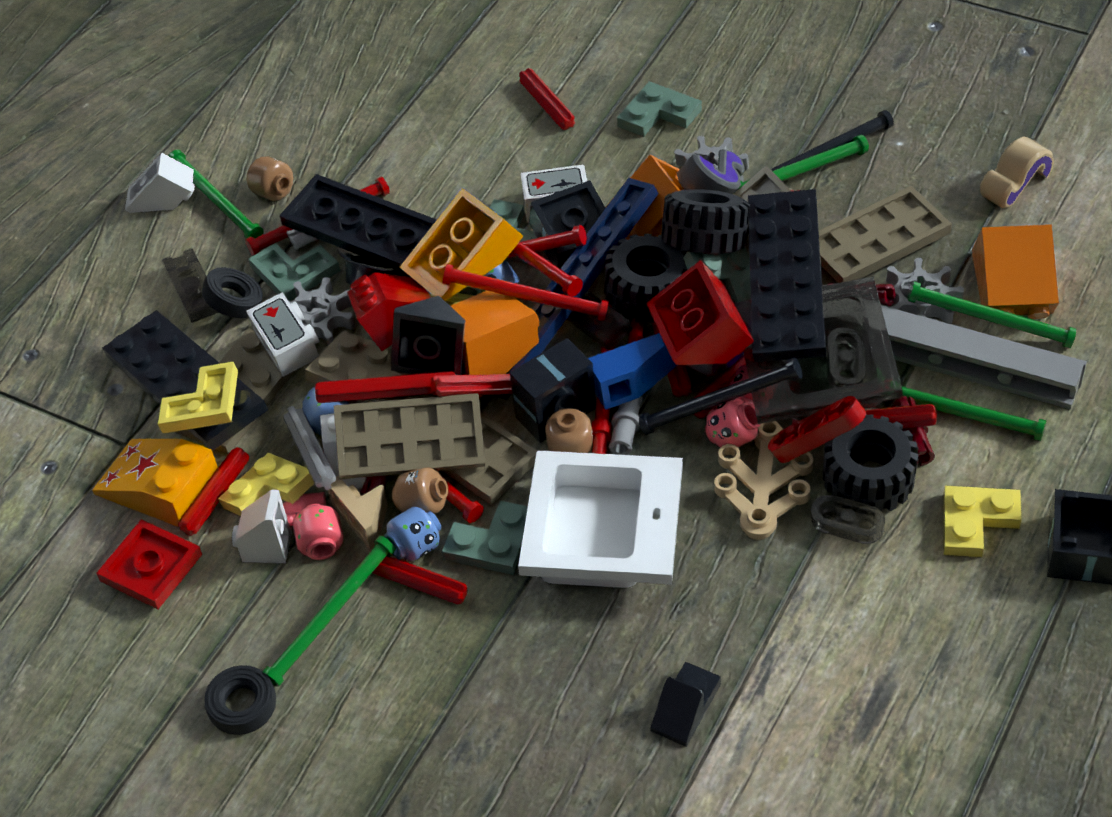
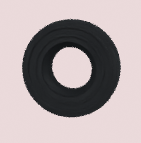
(226, 303)
(240, 721)

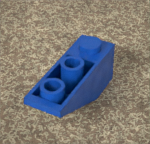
(630, 370)

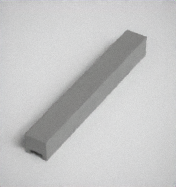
(984, 358)

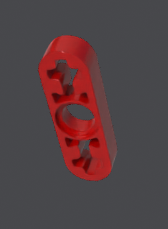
(817, 429)

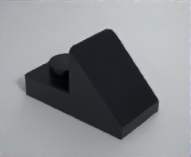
(684, 703)

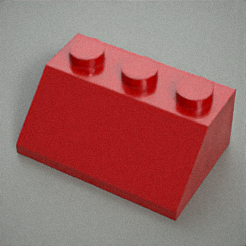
(376, 299)
(699, 319)

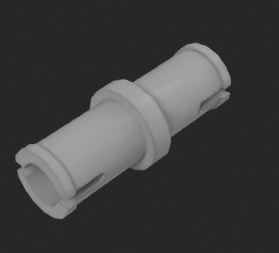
(625, 424)

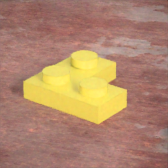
(207, 406)
(266, 475)
(971, 509)

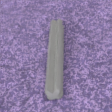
(309, 448)

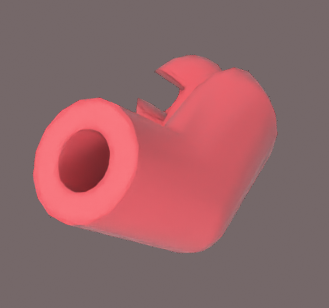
(305, 500)

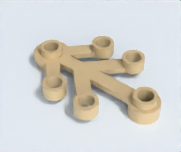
(762, 484)

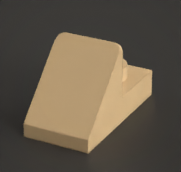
(362, 513)

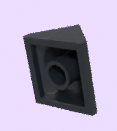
(427, 338)

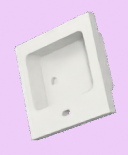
(596, 519)

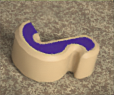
(1015, 170)

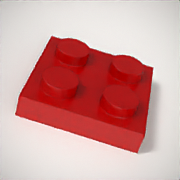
(149, 564)

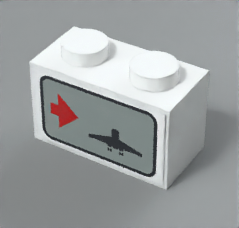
(549, 181)
(283, 333)

